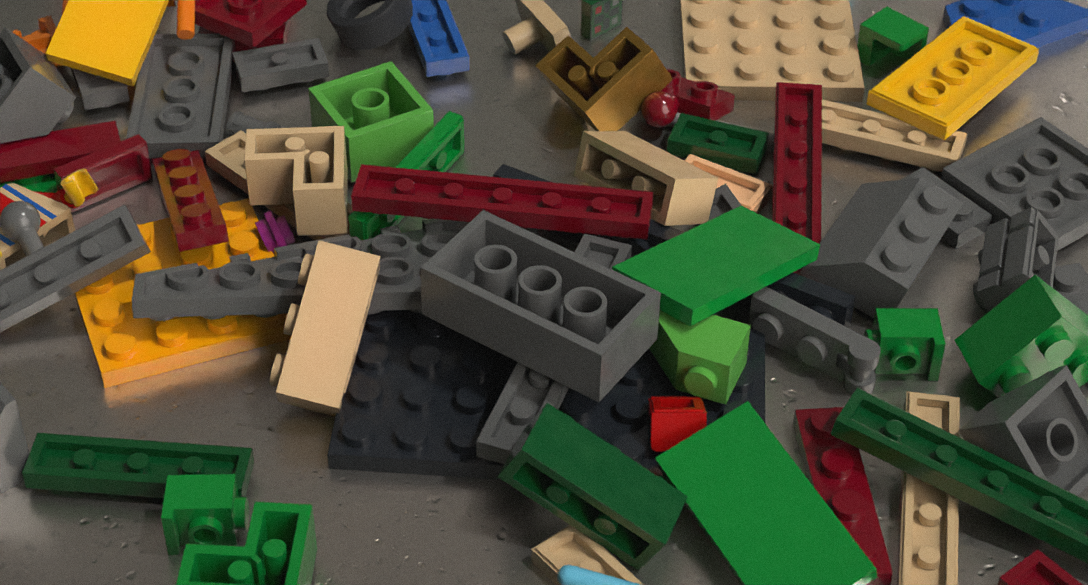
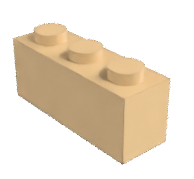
(623, 161)
(325, 328)

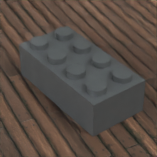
(540, 304)

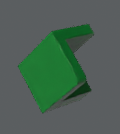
(890, 32)

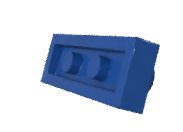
(437, 38)

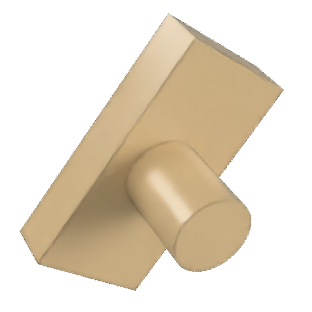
(536, 25)

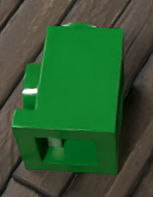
(908, 341)
(203, 511)

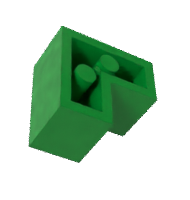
(1026, 338)
(276, 551)

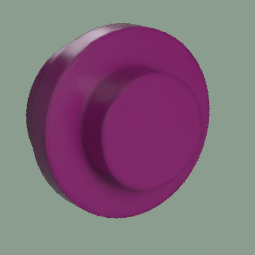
(274, 231)

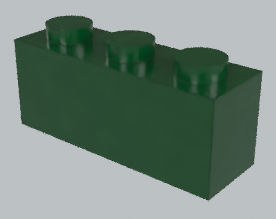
(593, 486)

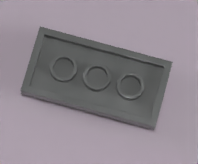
(183, 93)

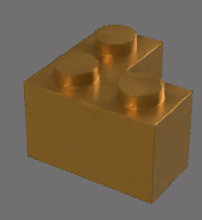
(608, 86)

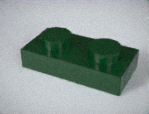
(718, 142)

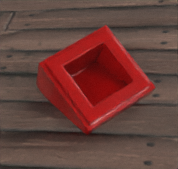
(674, 420)

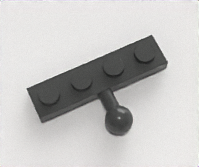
(64, 265)

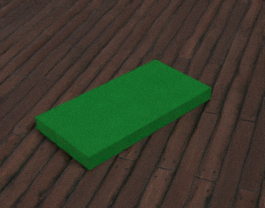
(719, 263)
(761, 506)

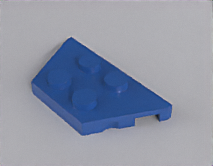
(1027, 20)

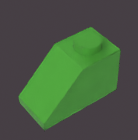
(703, 356)

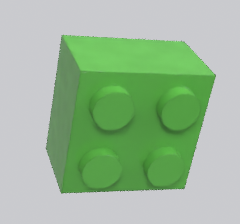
(379, 115)

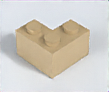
(300, 169)

